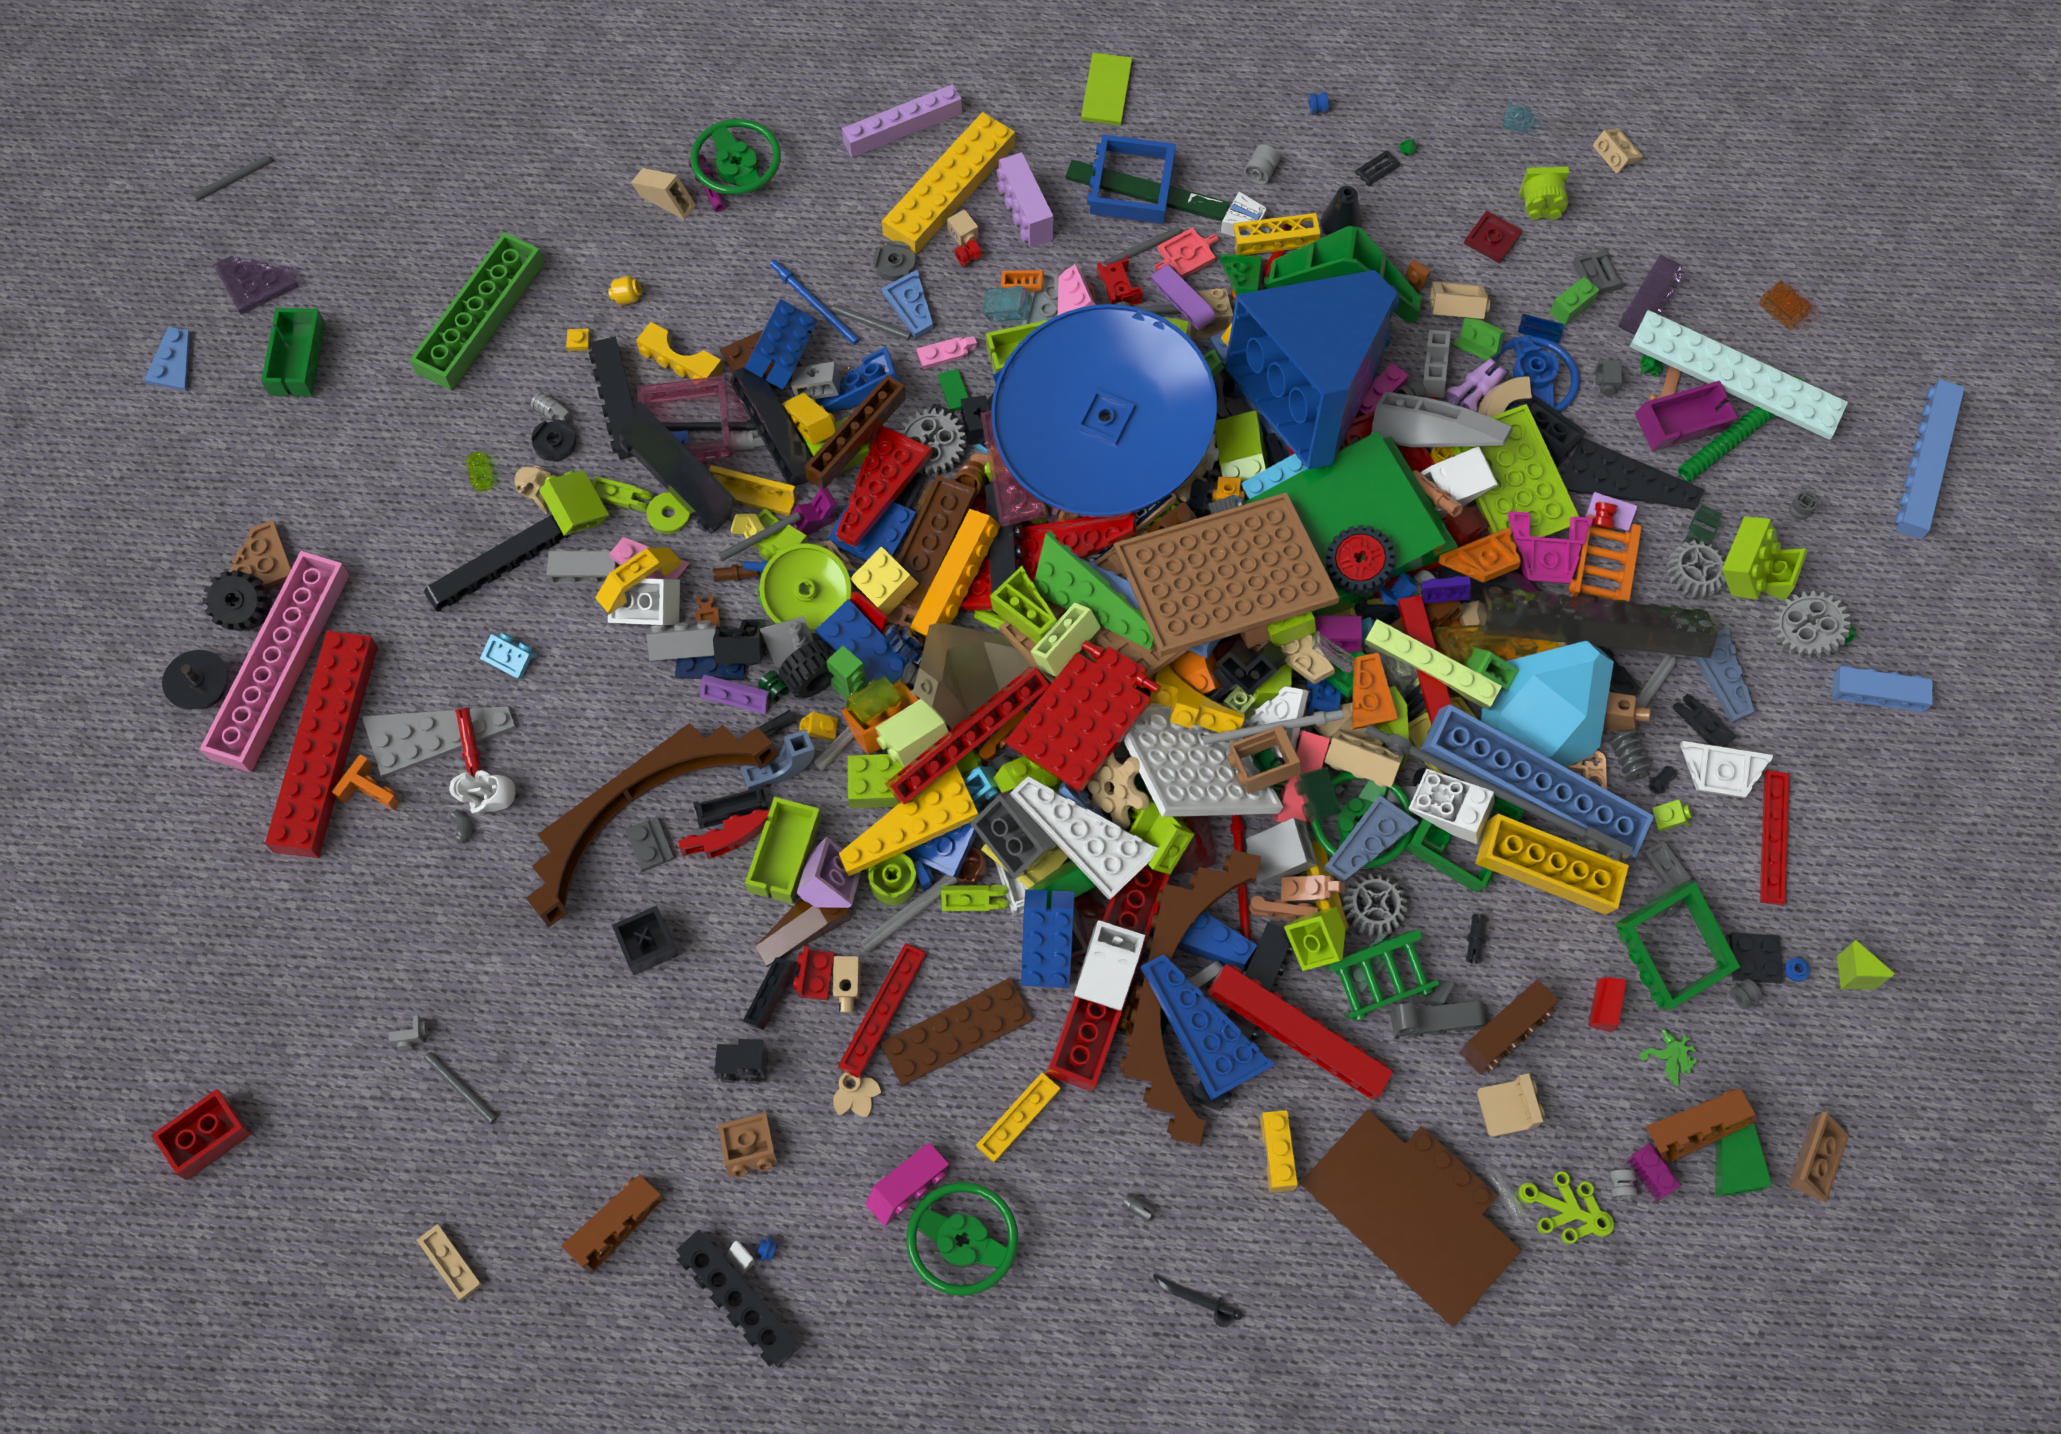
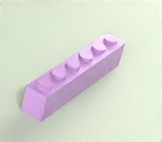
(902, 120)

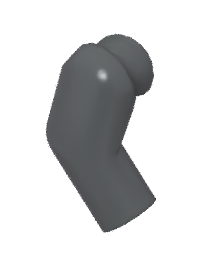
(464, 827)

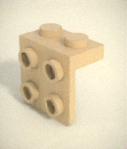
(1510, 1106)

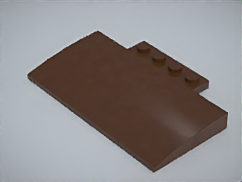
(1414, 1212)

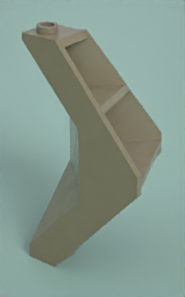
(964, 670)

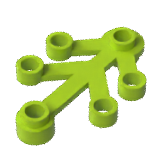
(1569, 1209)

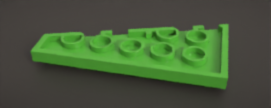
(1068, 581)

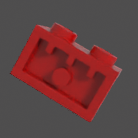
(814, 974)

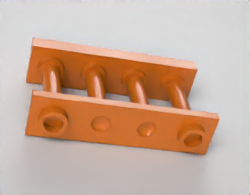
(1626, 558)

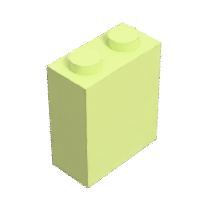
(910, 732)

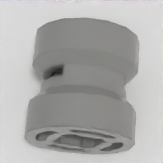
(1623, 1184)

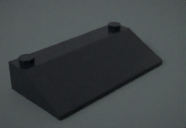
(676, 469)

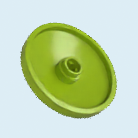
(804, 583)

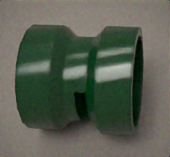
(772, 683)

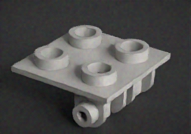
(785, 638)

